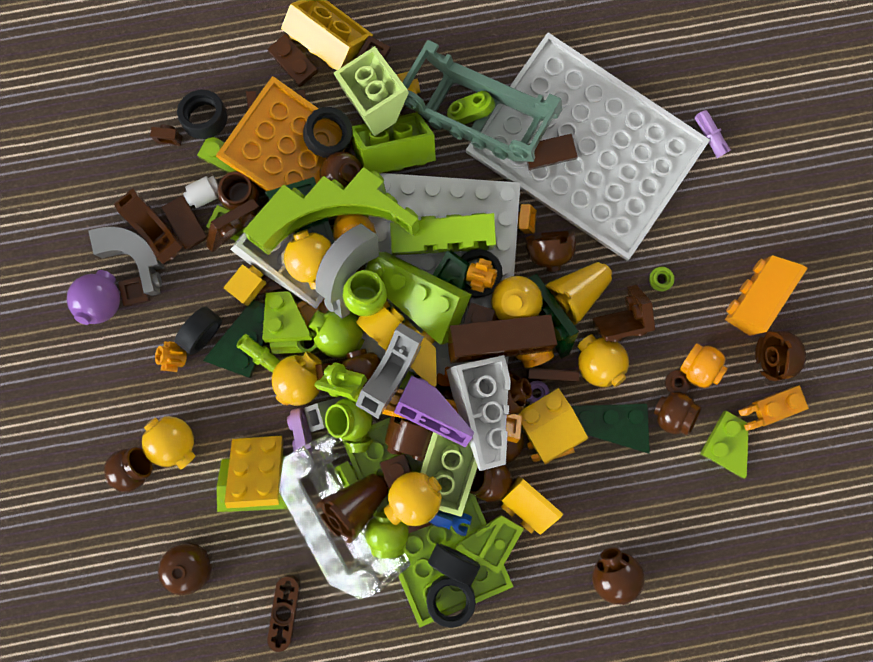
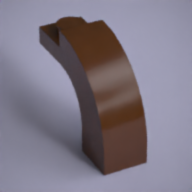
(149, 225)

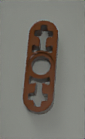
(274, 630)

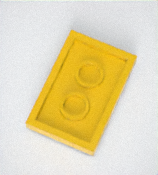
(254, 472)

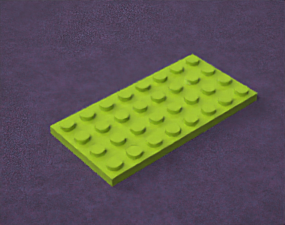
(421, 543)

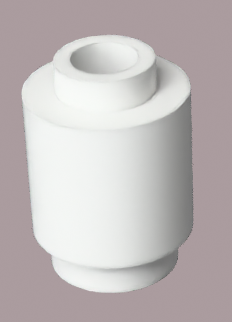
(201, 191)

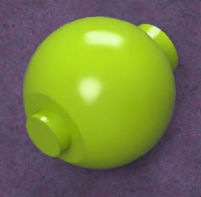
(336, 335)

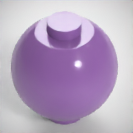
(93, 298)

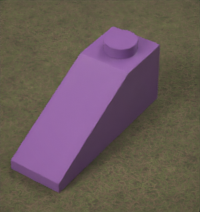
(429, 409)

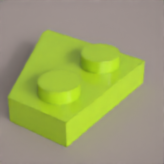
(283, 319)
(728, 444)
(492, 543)

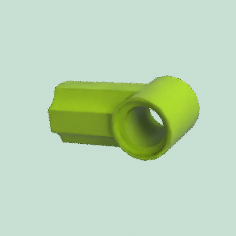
(292, 347)

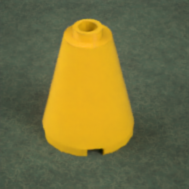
(580, 289)

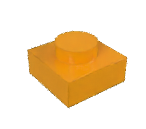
(527, 219)

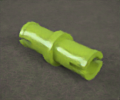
(260, 354)

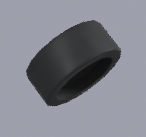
(193, 101)
(334, 115)
(483, 254)
(198, 330)
(454, 564)
(440, 618)

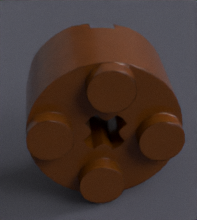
(407, 438)

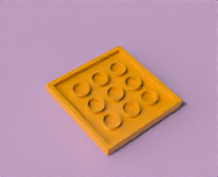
(270, 139)

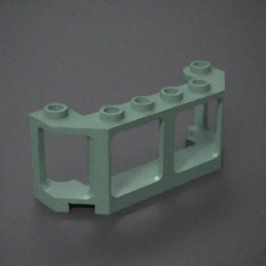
(455, 73)

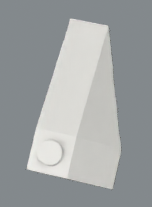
(274, 267)
(482, 400)

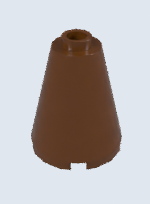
(353, 506)

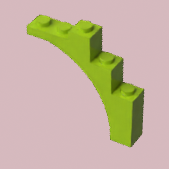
(292, 210)

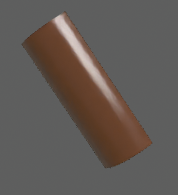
(501, 338)

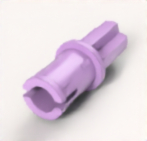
(710, 131)

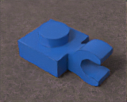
(447, 520)

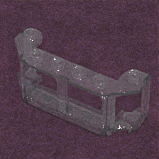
(359, 578)

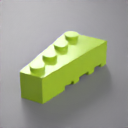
(445, 234)
(420, 295)

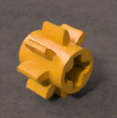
(481, 275)
(170, 356)

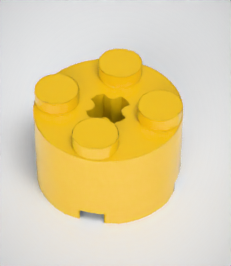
(383, 324)

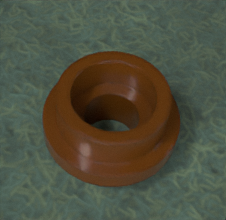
(670, 378)

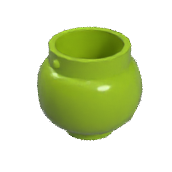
(364, 293)
(347, 420)
(386, 538)

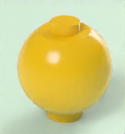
(304, 255)
(516, 298)
(602, 361)
(295, 379)
(168, 442)
(413, 499)

